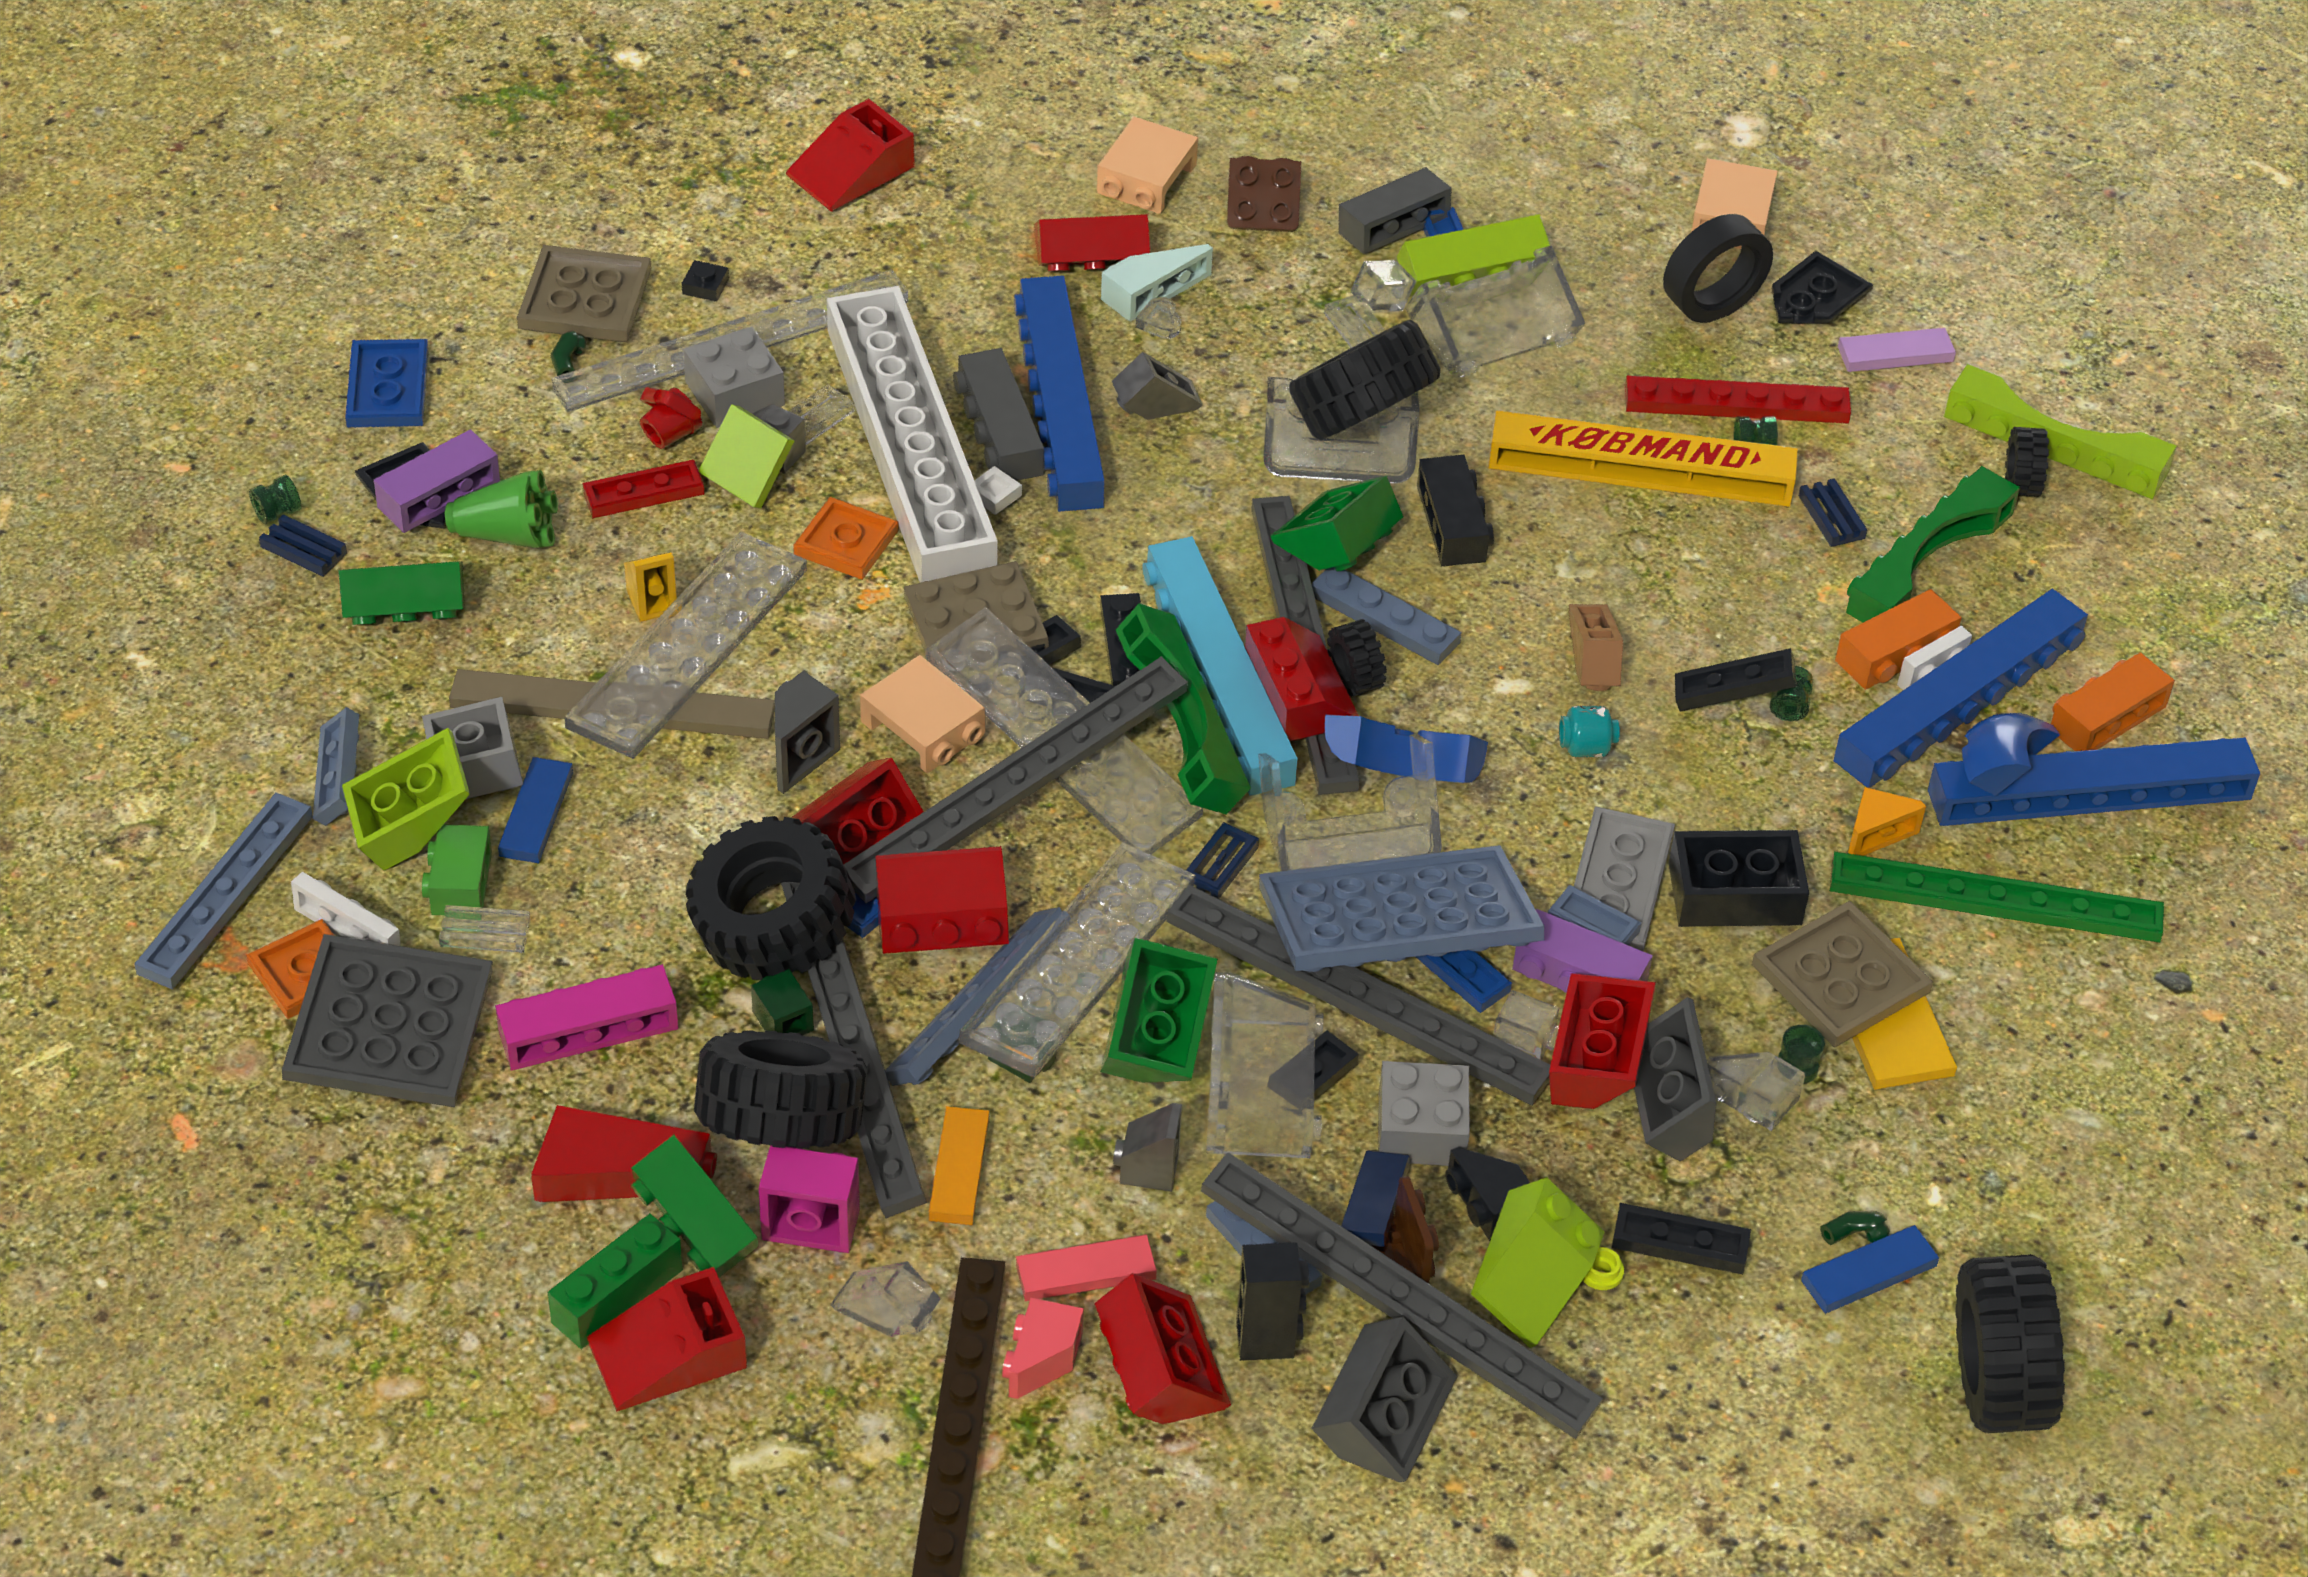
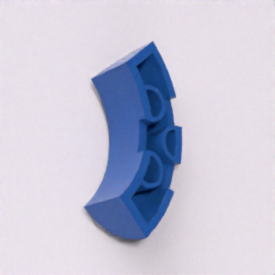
(1388, 749)
(2000, 749)

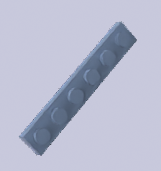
(223, 891)
(942, 1032)

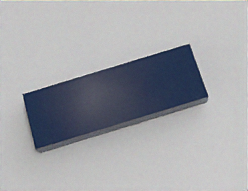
(1375, 1196)

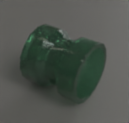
(1756, 431)
(275, 499)
(1794, 702)
(1803, 1049)

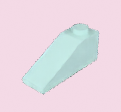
(1143, 277)

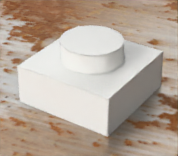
(997, 489)

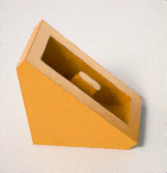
(1884, 821)

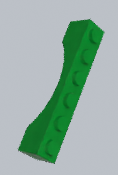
(1973, 509)
(1209, 764)

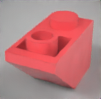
(1045, 1345)

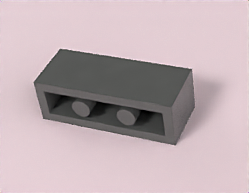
(1393, 210)

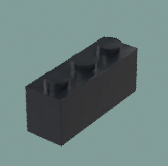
(1454, 510)
(1270, 1301)

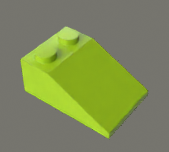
(406, 799)
(1536, 1259)

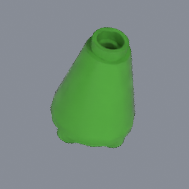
(507, 512)

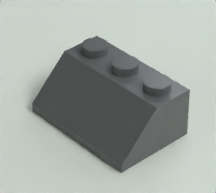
(1675, 1084)
(1385, 1399)

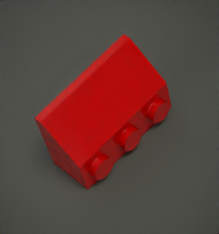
(1090, 240)
(1297, 676)
(863, 808)
(942, 900)
(1599, 1040)
(1160, 1351)

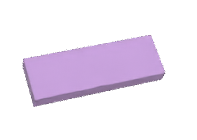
(1896, 349)

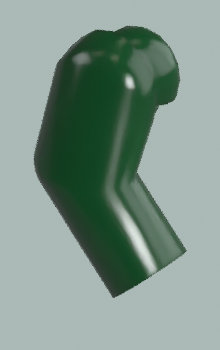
(566, 346)
(1855, 1221)

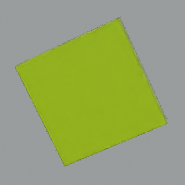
(746, 456)

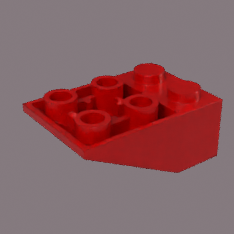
(854, 156)
(670, 1341)

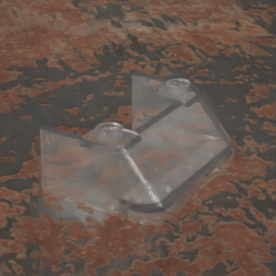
(1403, 829)

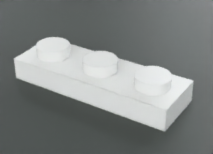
(342, 916)

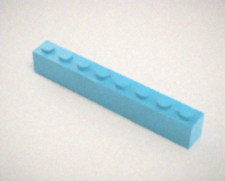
(1246, 712)

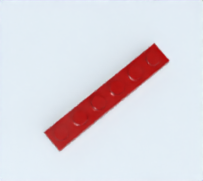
(1737, 398)

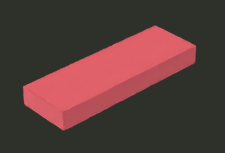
(1084, 1267)

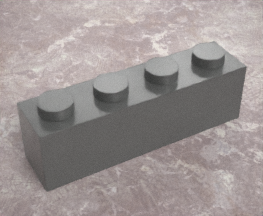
(999, 414)

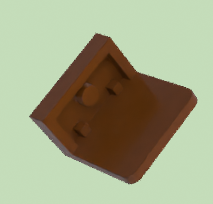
(1264, 194)
(1410, 1238)

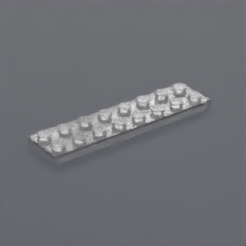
(685, 645)
(1029, 698)
(1075, 960)

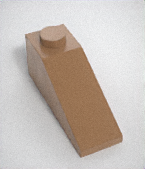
(1596, 646)

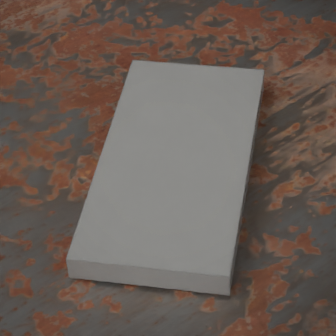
(1625, 864)

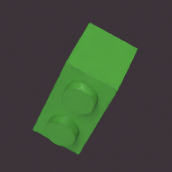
(458, 867)

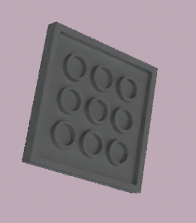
(388, 1020)

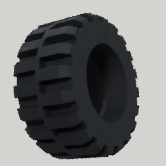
(1365, 380)
(747, 864)
(780, 1089)
(2010, 1343)

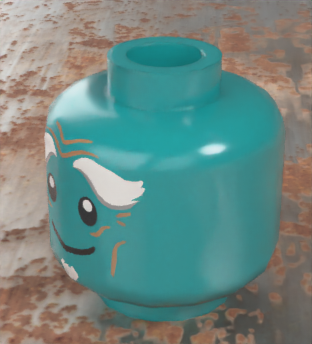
(1588, 731)

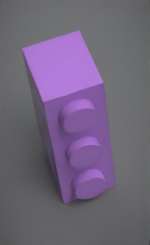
(431, 480)
(1578, 951)

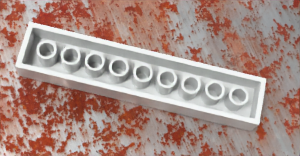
(910, 434)

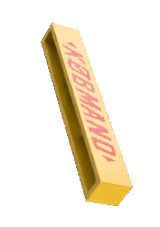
(1643, 458)

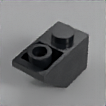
(1482, 1185)

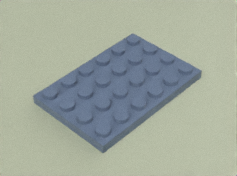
(1400, 908)

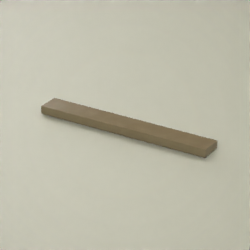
(558, 697)

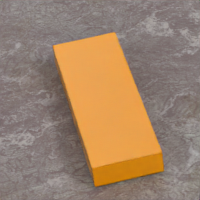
(959, 1165)

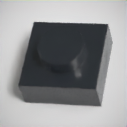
(705, 280)

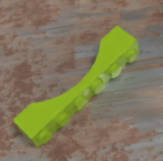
(2124, 459)

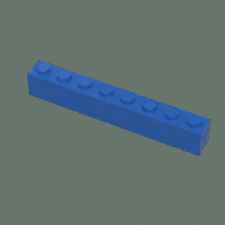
(1060, 394)
(1960, 688)
(2102, 782)

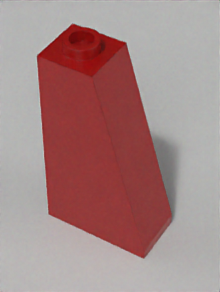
(593, 1154)

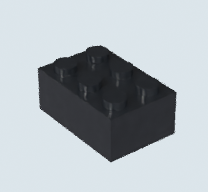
(1738, 878)

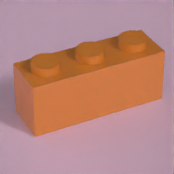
(1878, 646)
(2111, 703)

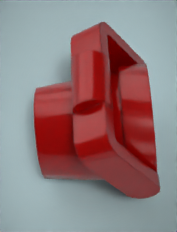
(670, 417)

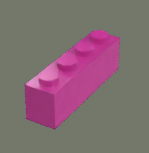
(586, 1017)

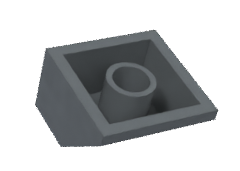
(804, 728)

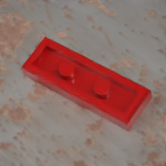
(643, 488)

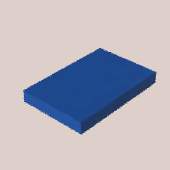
(387, 383)

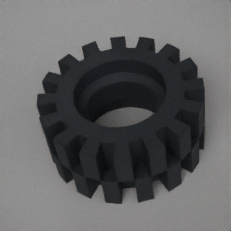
(2027, 460)
(1357, 657)

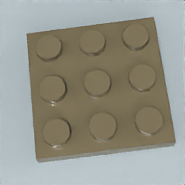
(584, 293)
(949, 601)
(1842, 973)

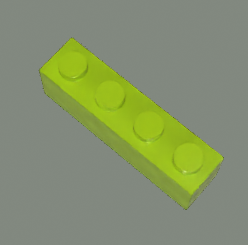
(1472, 251)

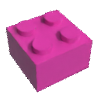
(809, 1198)

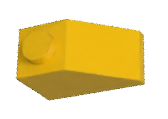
(651, 584)

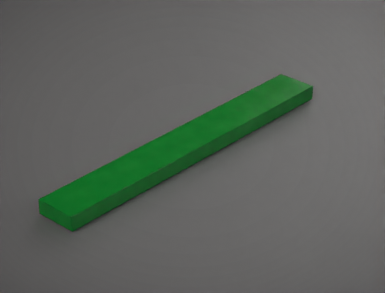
(1997, 897)

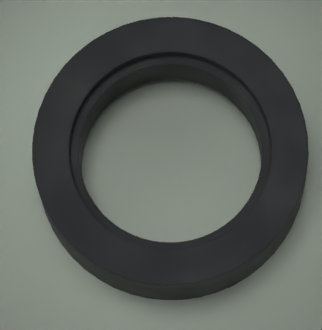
(1700, 250)

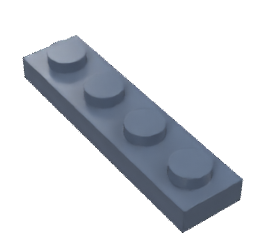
(1386, 614)

